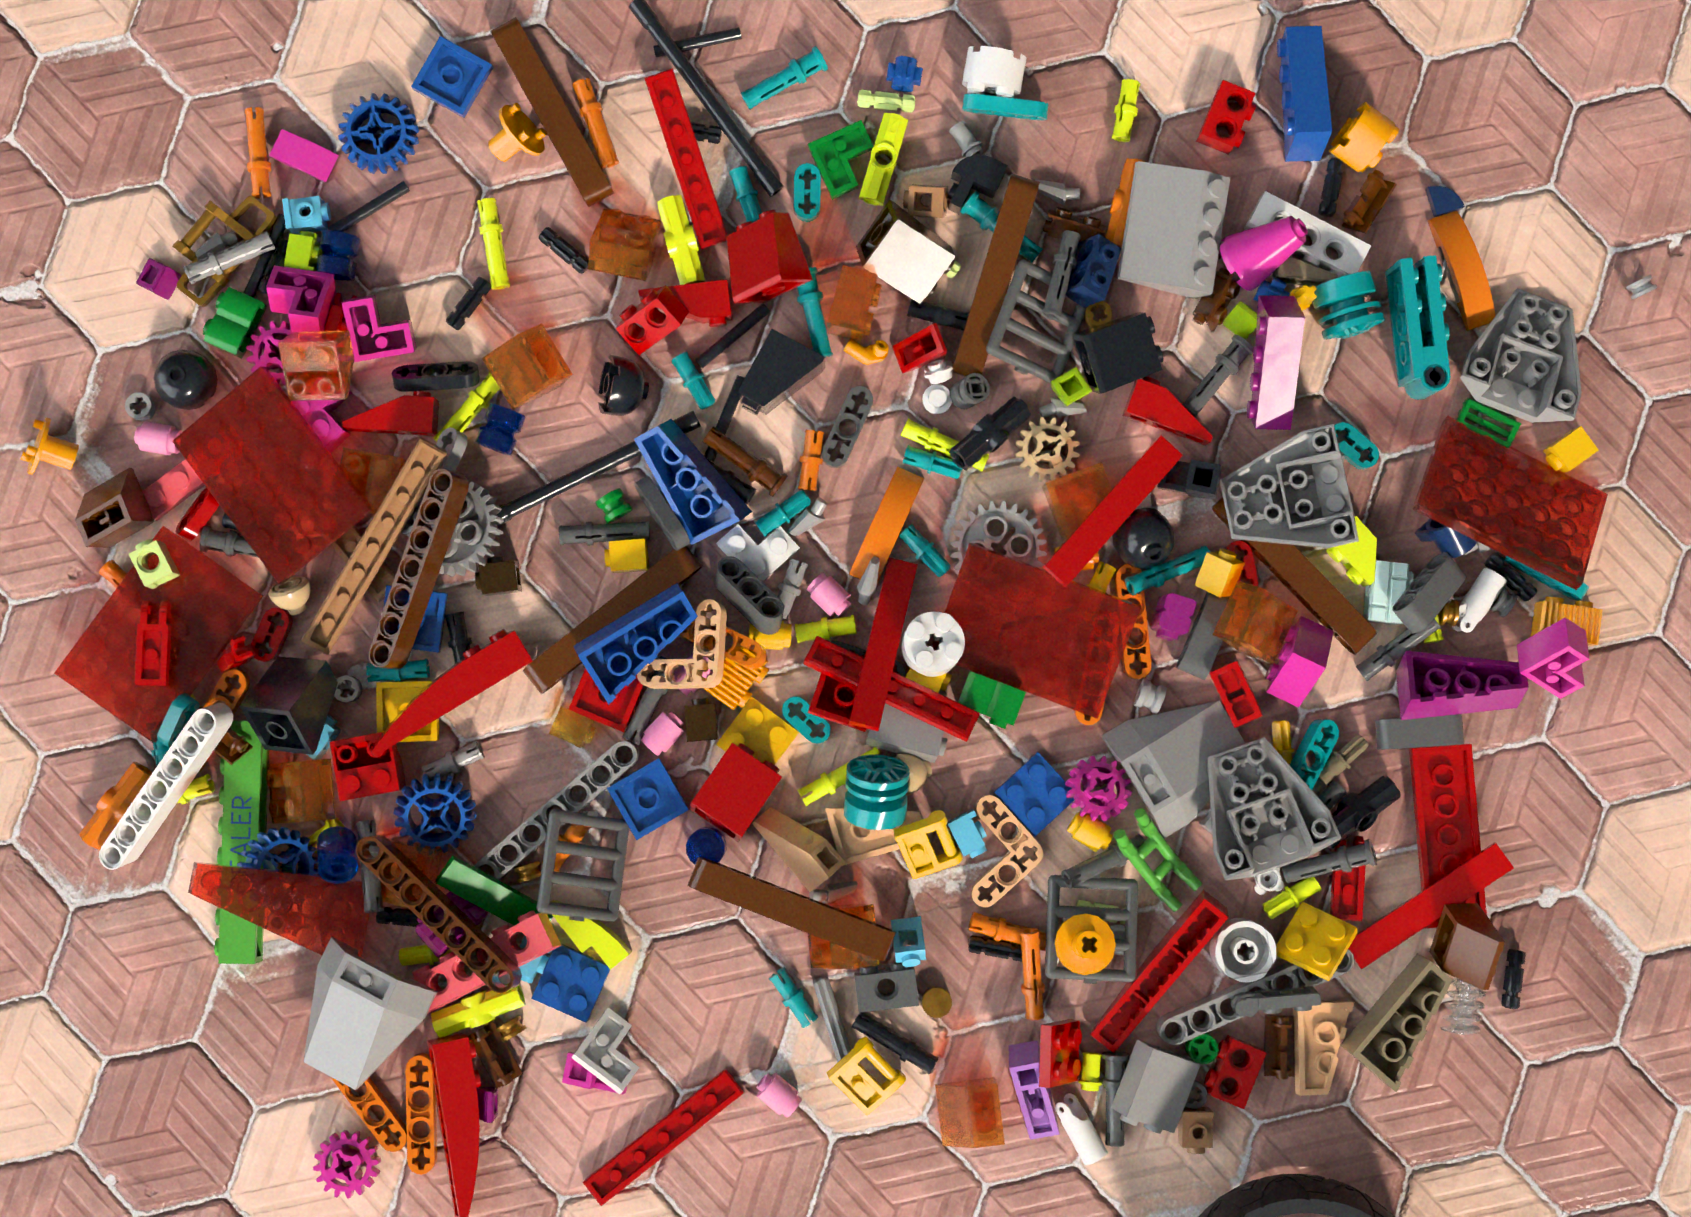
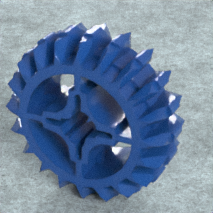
(354, 133)
(425, 804)
(297, 852)

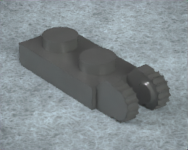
(1275, 1000)

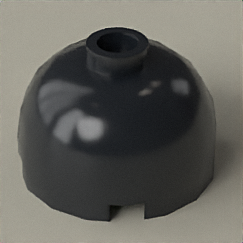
(185, 379)
(622, 386)
(1144, 539)

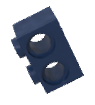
(1093, 271)

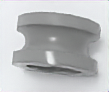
(1641, 287)
(146, 413)

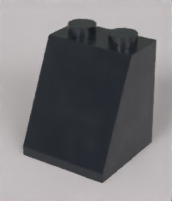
(1118, 352)
(778, 373)
(291, 704)

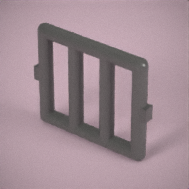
(1004, 323)
(554, 846)
(1128, 915)

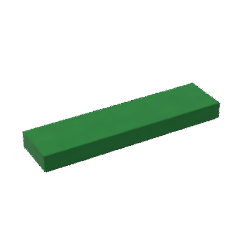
(485, 891)

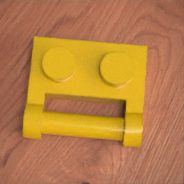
(918, 849)
(859, 1083)

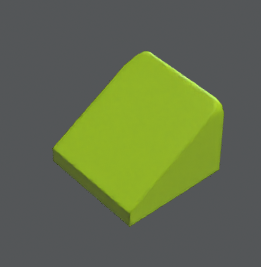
(1241, 320)
(1070, 386)

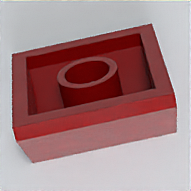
(833, 701)

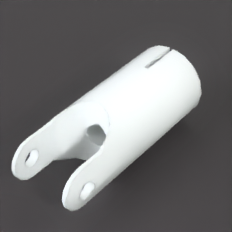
(1479, 599)
(1080, 1130)

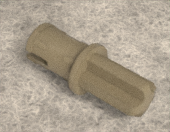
(1340, 760)

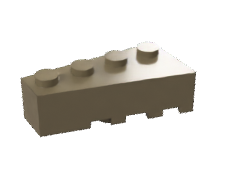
(1398, 1021)

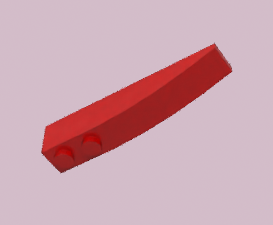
(457, 685)
(1160, 969)
(458, 1113)

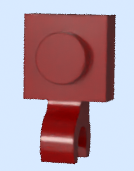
(336, 318)
(235, 655)

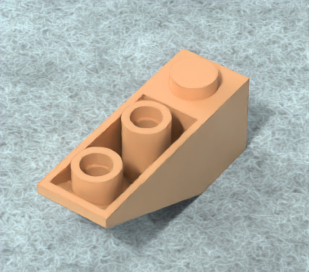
(801, 849)

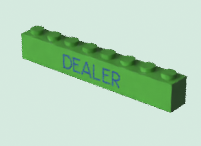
(244, 816)

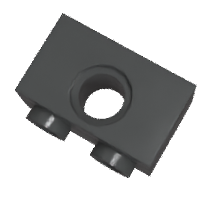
(903, 994)

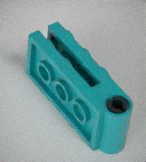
(1418, 326)

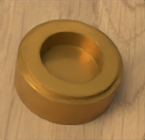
(936, 1002)

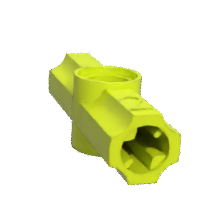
(887, 142)
(680, 240)
(476, 1010)

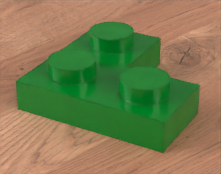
(833, 153)

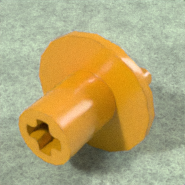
(516, 134)
(49, 449)
(1085, 944)

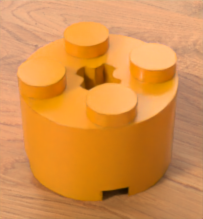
(1363, 137)

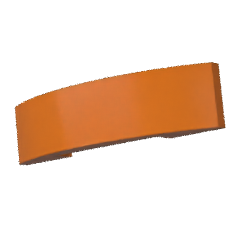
(1465, 269)
(888, 521)

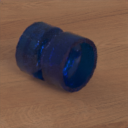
(338, 254)
(500, 429)
(706, 843)
(337, 855)

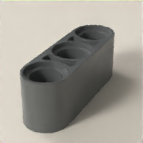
(743, 583)
(1429, 592)
(1201, 645)
(1419, 732)

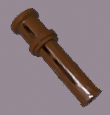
(757, 469)

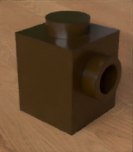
(498, 577)
(701, 721)

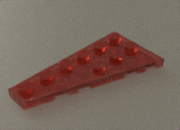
(286, 903)

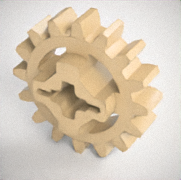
(1054, 461)

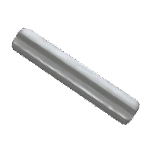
(832, 1017)

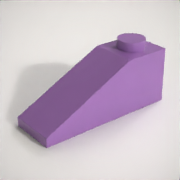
(1034, 1101)

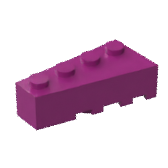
(1456, 685)

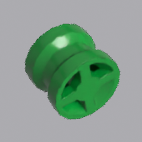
(614, 505)
(1206, 1051)

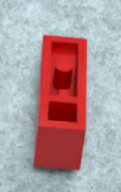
(705, 301)
(1160, 409)
(401, 416)

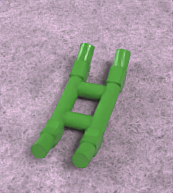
(1171, 860)

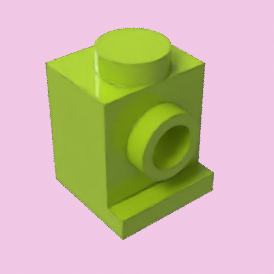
(302, 251)

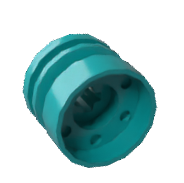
(1347, 305)
(876, 792)

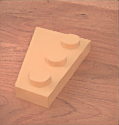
(860, 843)
(1317, 1044)

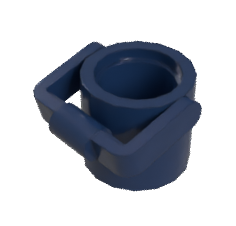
(1445, 538)

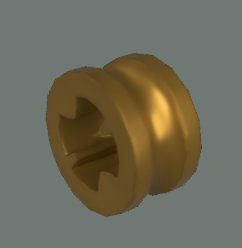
(1089, 315)
(1449, 613)
(528, 871)
(511, 1028)

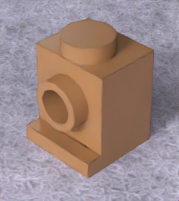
(938, 203)
(1188, 1122)

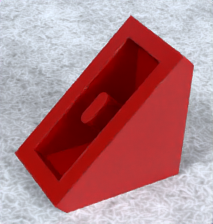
(920, 349)

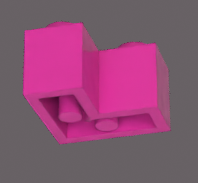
(303, 296)
(370, 337)
(320, 418)
(1555, 657)
(1300, 662)

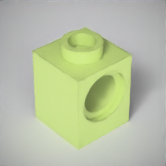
(163, 572)

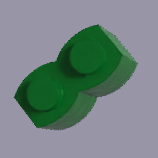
(234, 322)
(992, 699)

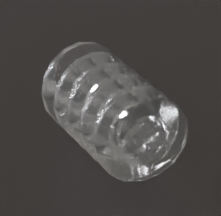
(1463, 1008)

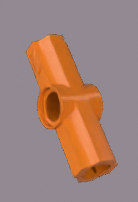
(1120, 204)
(114, 805)

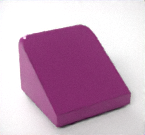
(158, 279)
(487, 1103)

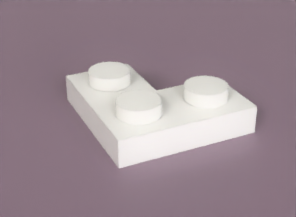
(761, 558)
(600, 1055)

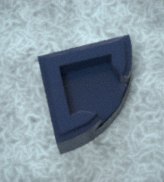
(1443, 200)

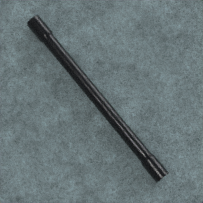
(761, 171)
(686, 423)

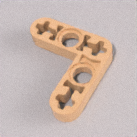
(695, 666)
(1015, 847)

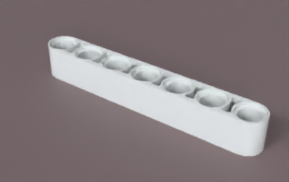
(154, 799)

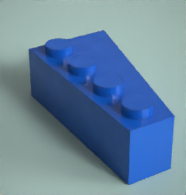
(1304, 93)
(690, 483)
(634, 640)

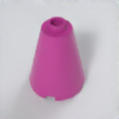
(1262, 249)

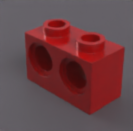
(1222, 115)
(655, 323)
(1236, 694)
(1242, 1073)

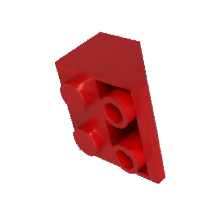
(360, 773)

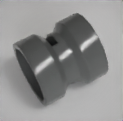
(969, 391)

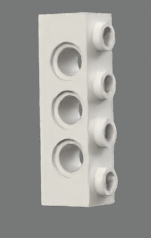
(1349, 248)

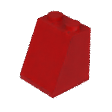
(766, 259)
(735, 791)

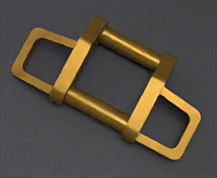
(211, 212)

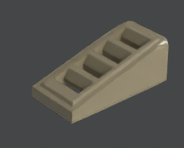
(1301, 273)

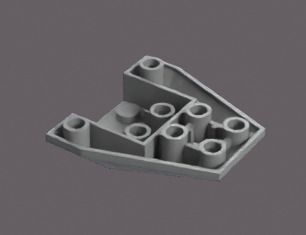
(1527, 361)
(1293, 494)
(1169, 758)
(1263, 812)
(359, 1014)

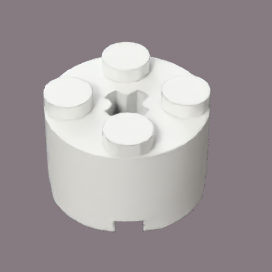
(993, 72)
(942, 629)
(1256, 959)

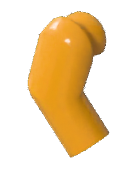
(868, 354)

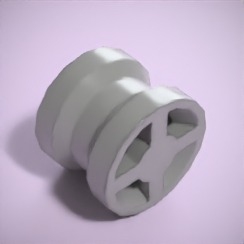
(1150, 696)

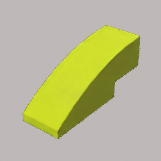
(595, 934)

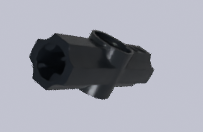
(990, 433)
(1361, 810)

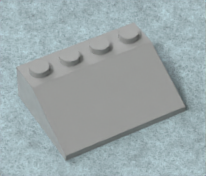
(1173, 229)

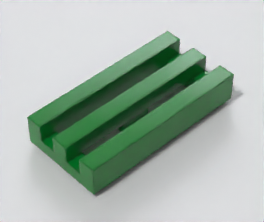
(1464, 414)

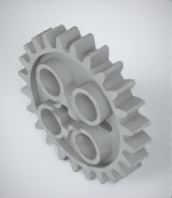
(479, 518)
(976, 533)

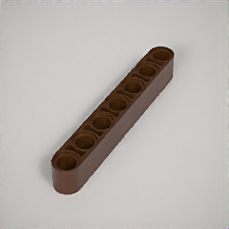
(552, 112)
(996, 274)
(408, 580)
(1311, 589)
(562, 658)
(791, 908)
(424, 910)

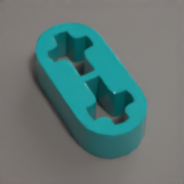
(800, 192)
(1360, 442)
(176, 718)
(801, 725)

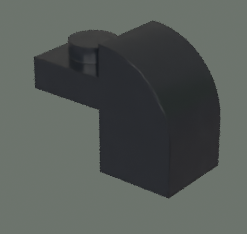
(975, 173)
(1193, 478)

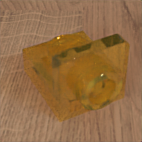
(573, 727)

